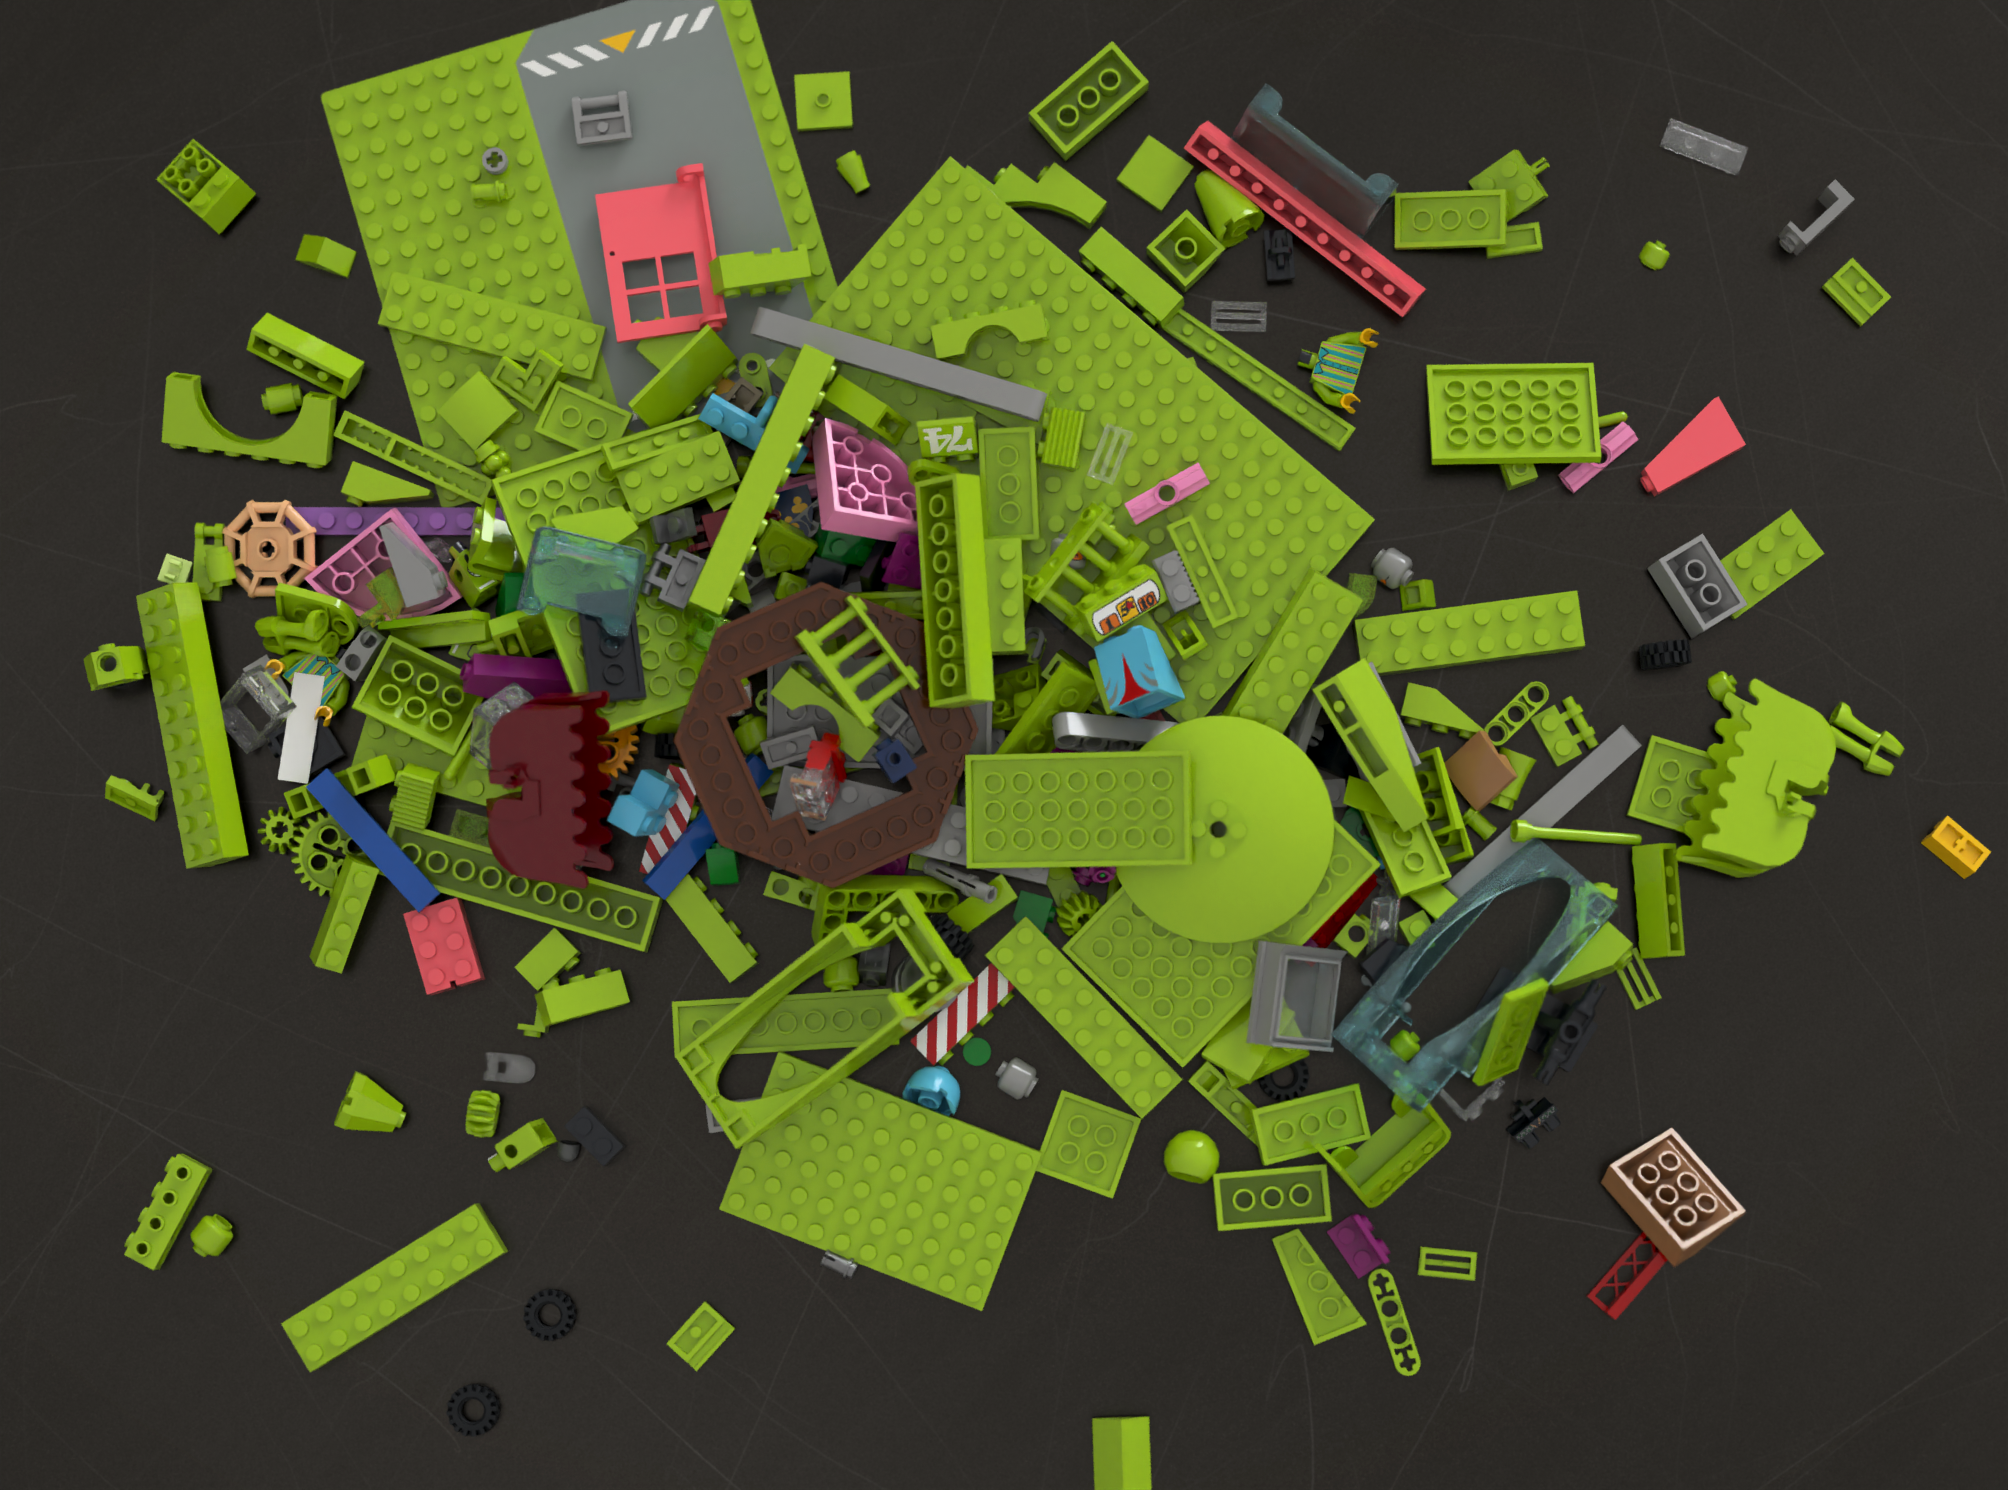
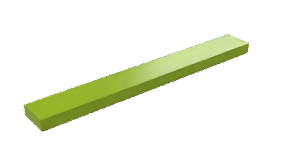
(1259, 379)

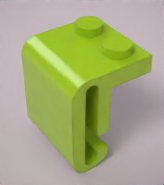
(492, 545)

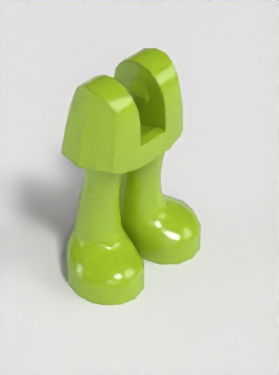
(314, 636)
(1843, 718)

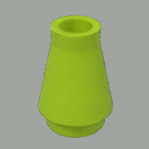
(853, 171)

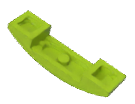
(1229, 1102)

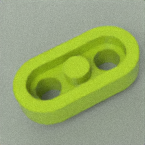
(758, 378)
(927, 469)

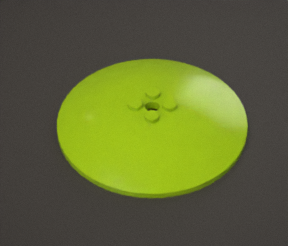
(1273, 842)

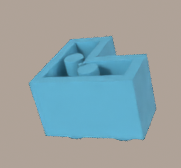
(646, 806)

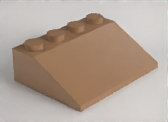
(1672, 1196)

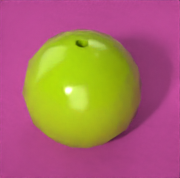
(1191, 1157)

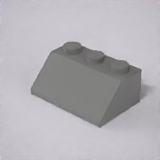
(1697, 586)

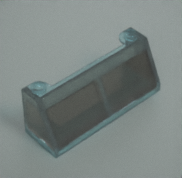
(1310, 167)

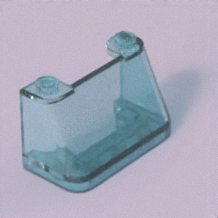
(582, 577)

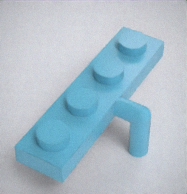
(742, 425)

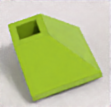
(1014, 694)

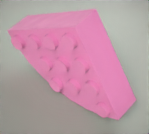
(861, 485)
(366, 558)

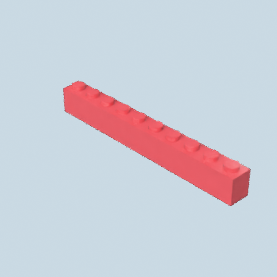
(1304, 218)

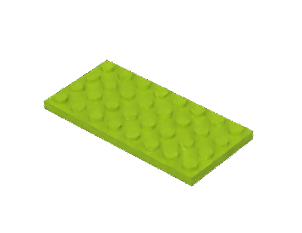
(1078, 809)

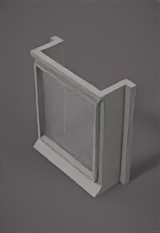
(1294, 996)

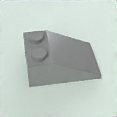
(414, 571)

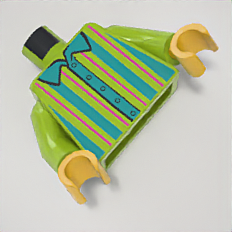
(1338, 366)
(335, 682)

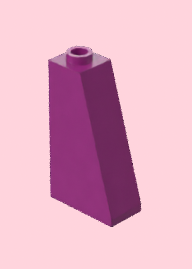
(489, 674)

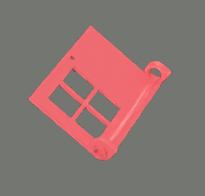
(658, 225)

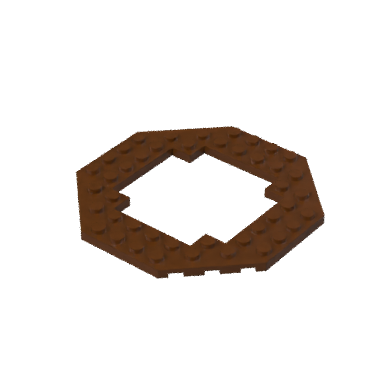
(726, 782)

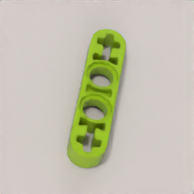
(1393, 1322)

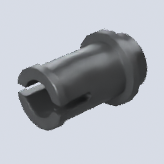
(839, 1264)

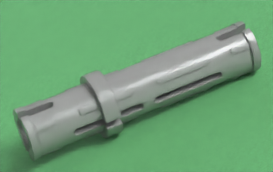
(982, 891)

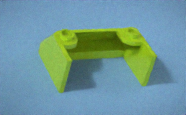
(1391, 1153)

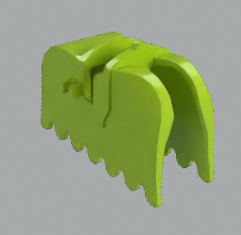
(1765, 760)

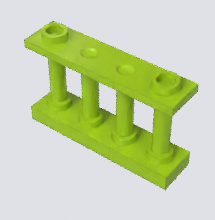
(1126, 557)
(829, 664)

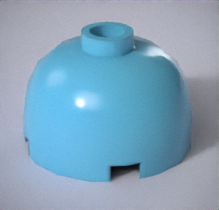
(933, 1089)

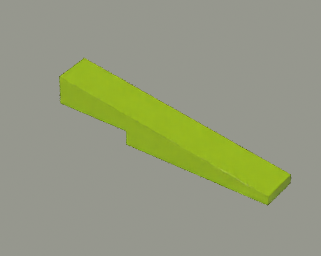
(413, 457)

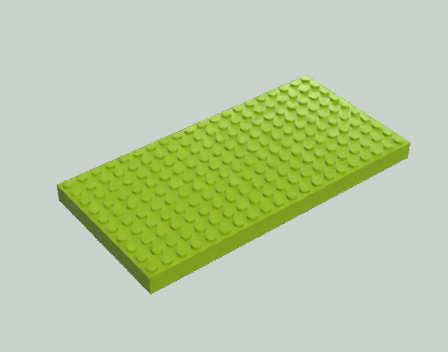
(1265, 505)

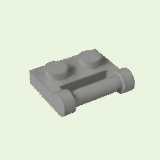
(604, 126)

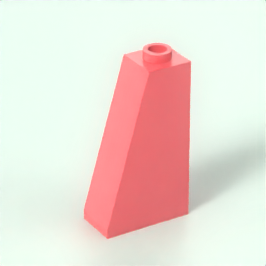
(1698, 446)

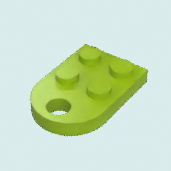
(297, 603)

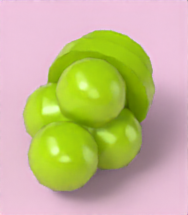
(492, 459)

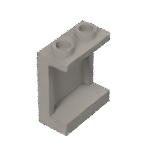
(1836, 201)

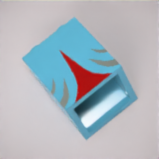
(1137, 673)

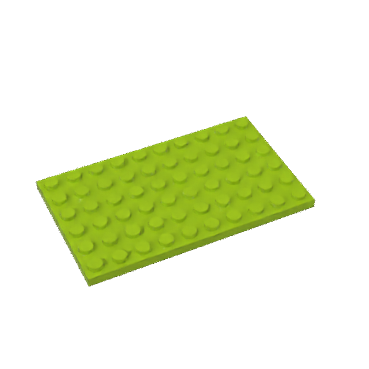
(581, 485)
(1191, 987)
(885, 1184)

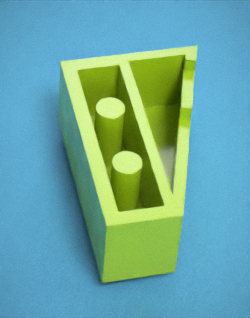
(759, 272)

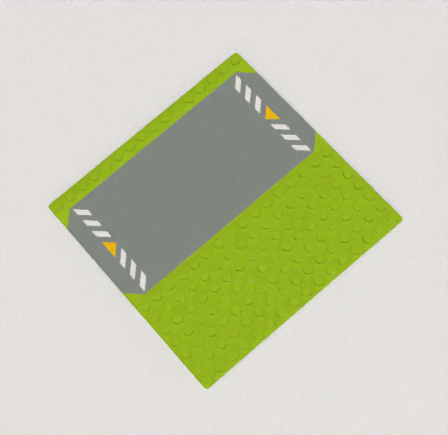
(694, 97)

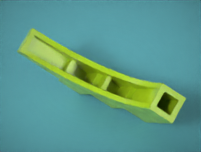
(1054, 192)

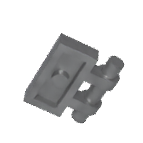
(681, 578)

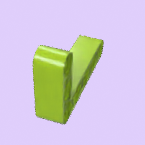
(875, 891)

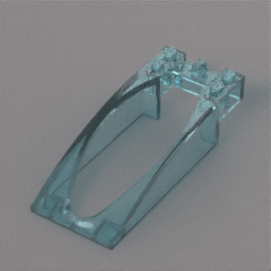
(1464, 1044)

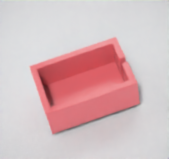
(444, 946)

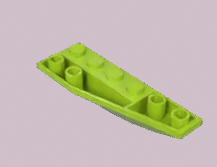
(1375, 739)

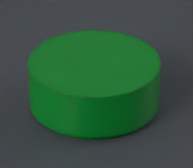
(977, 1051)

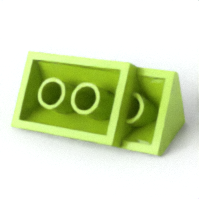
(1442, 808)
(1121, 1453)

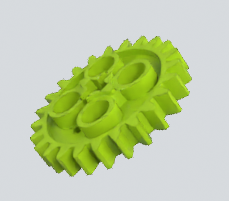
(326, 875)

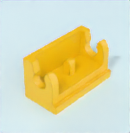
(1956, 847)

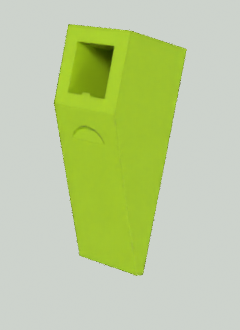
(1430, 707)

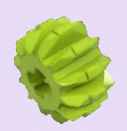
(276, 823)
(1077, 912)
(482, 1113)

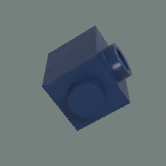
(893, 759)

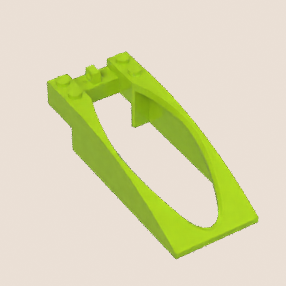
(897, 915)

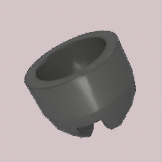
(567, 1150)

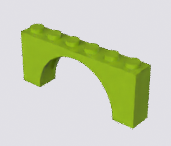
(191, 424)

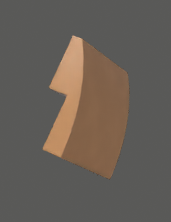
(1480, 771)

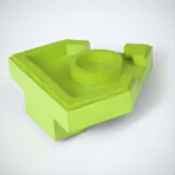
(783, 548)

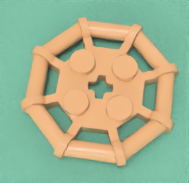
(280, 537)

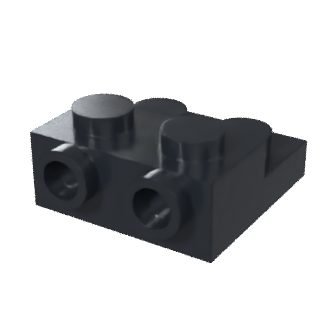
(325, 749)

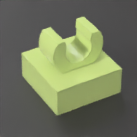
(175, 570)

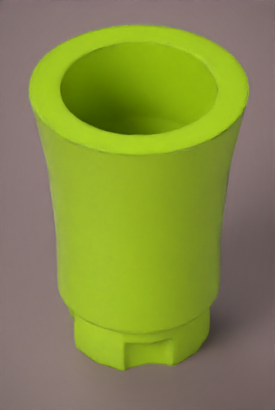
(1522, 766)

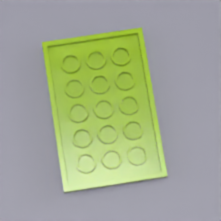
(1513, 413)

